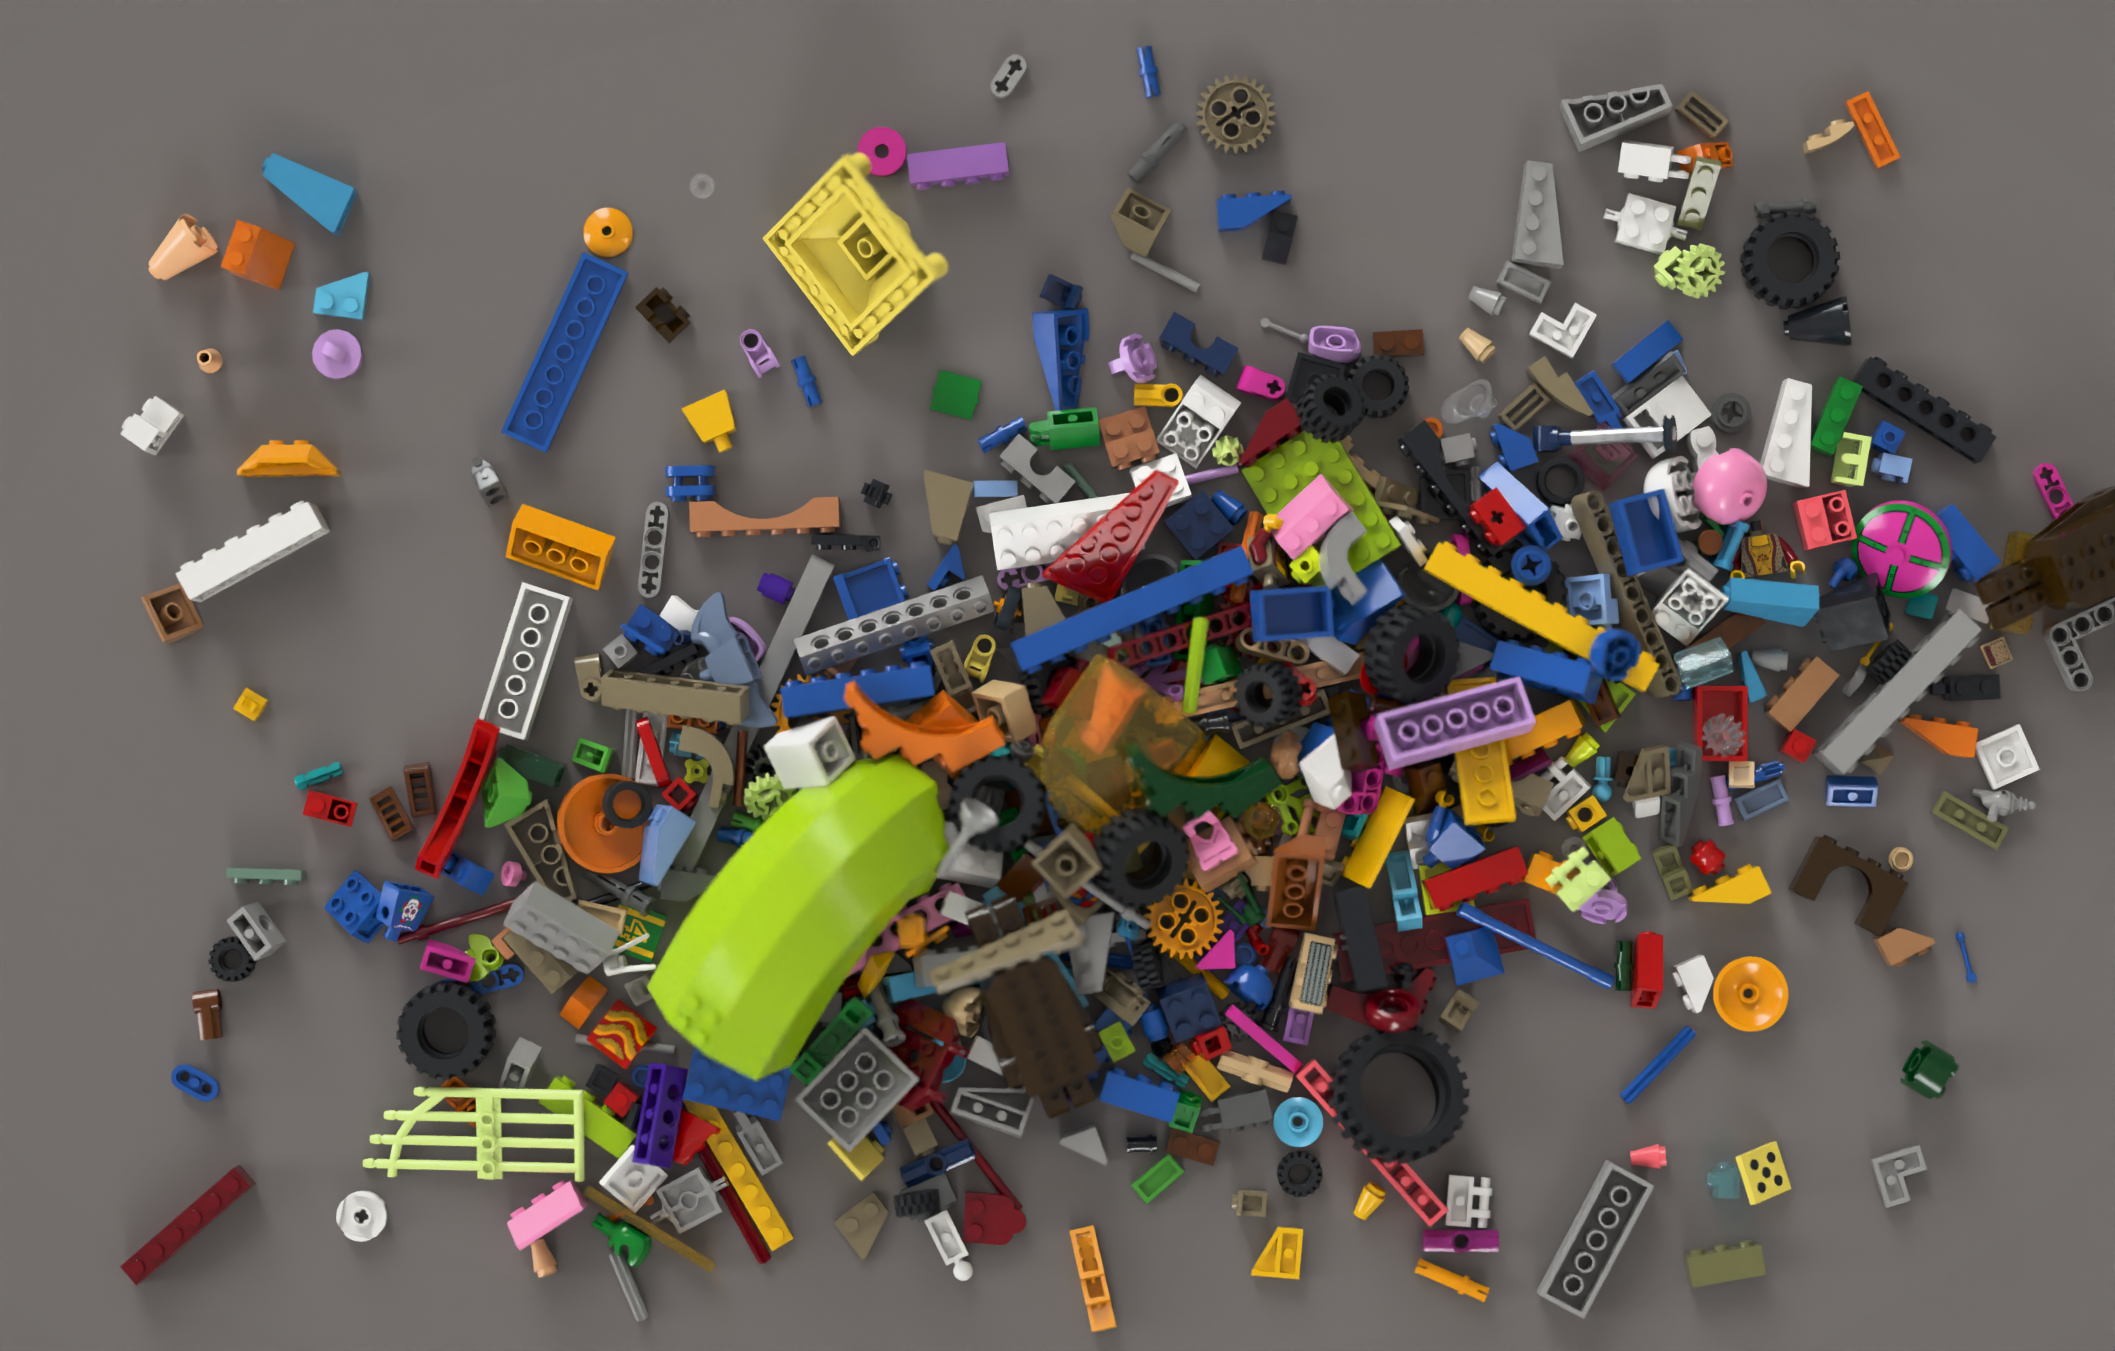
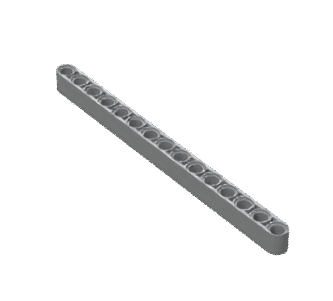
(773, 670)

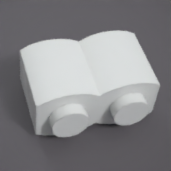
(1701, 445)

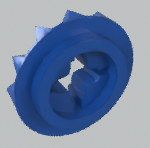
(1534, 554)

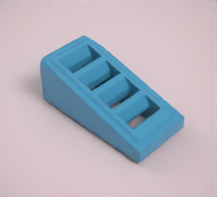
(1750, 677)

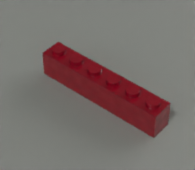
(188, 1225)

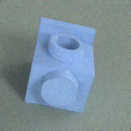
(1892, 467)

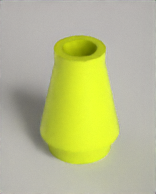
(1582, 749)

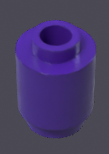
(776, 588)

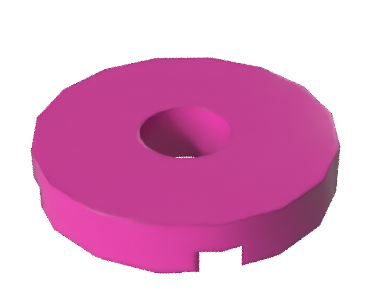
(893, 141)

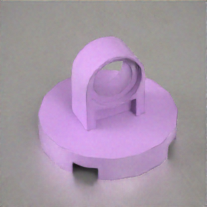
(337, 354)
(1135, 359)
(1605, 905)

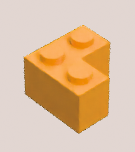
(1540, 868)

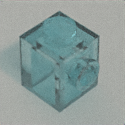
(1724, 1181)

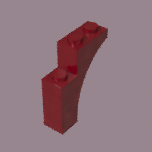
(1353, 1004)

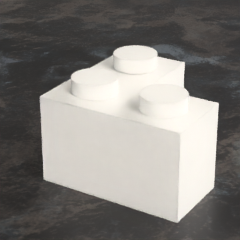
(153, 426)

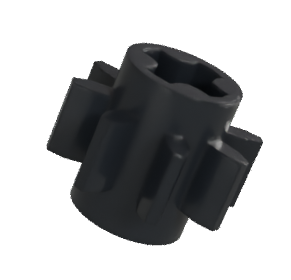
(876, 493)

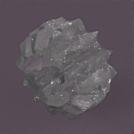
(1723, 735)

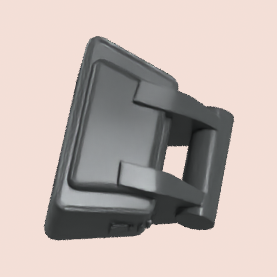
(487, 482)

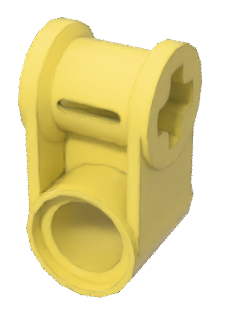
(979, 659)

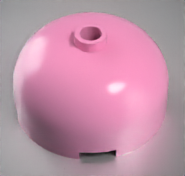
(1730, 487)

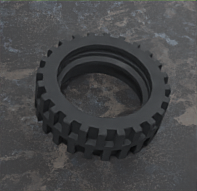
(1443, 1075)

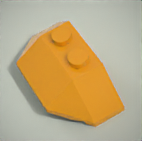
(288, 461)

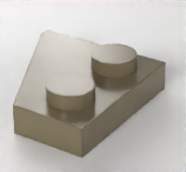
(1650, 775)
(863, 1223)

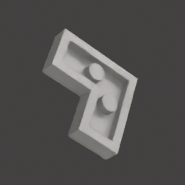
(1890, 1173)

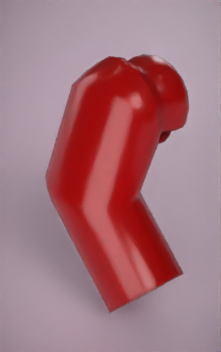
(1256, 941)

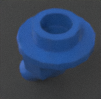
(1845, 570)

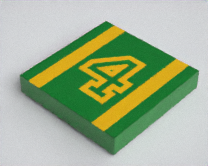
(637, 926)

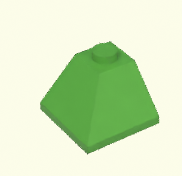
(504, 794)

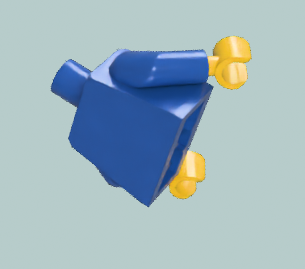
(1452, 839)

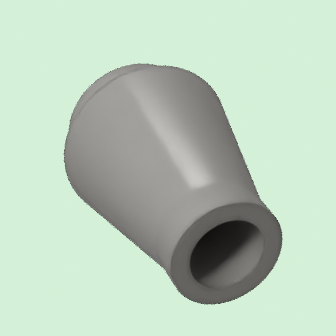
(1489, 300)
(1773, 659)

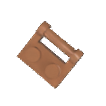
(1328, 825)

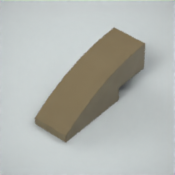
(1559, 388)

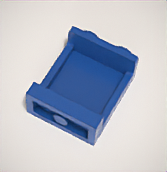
(870, 588)

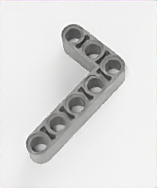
(2069, 643)

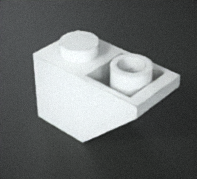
(1695, 980)

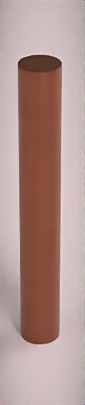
(740, 768)

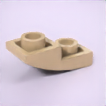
(1833, 133)

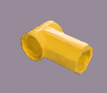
(1155, 395)

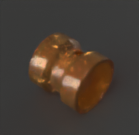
(1179, 1058)

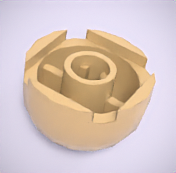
(965, 1008)

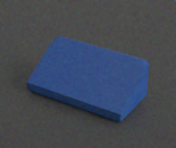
(1851, 791)

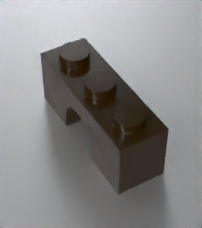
(1354, 749)

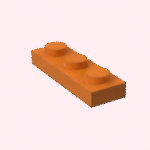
(1872, 130)

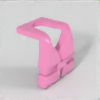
(1213, 850)

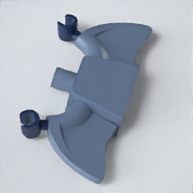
(729, 658)

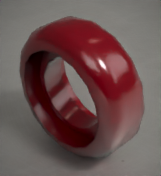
(1393, 998)

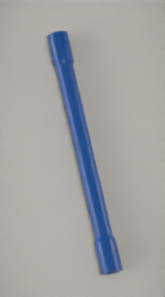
(1479, 917)

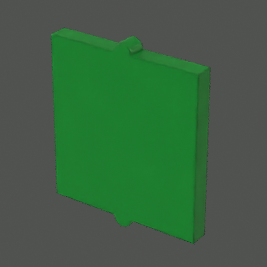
(955, 395)

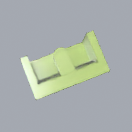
(1851, 460)

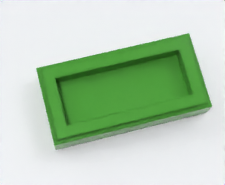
(1157, 1178)

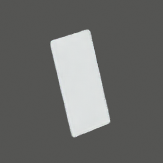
(1969, 604)

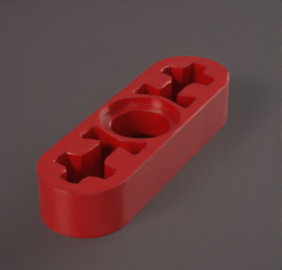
(653, 752)

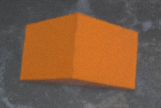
(583, 1002)

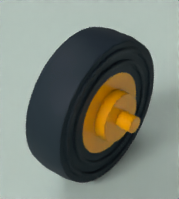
(1007, 608)

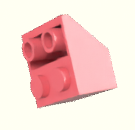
(1824, 520)

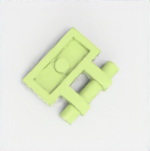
(1581, 886)

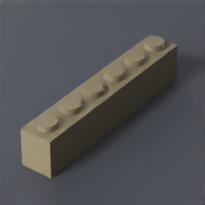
(675, 696)

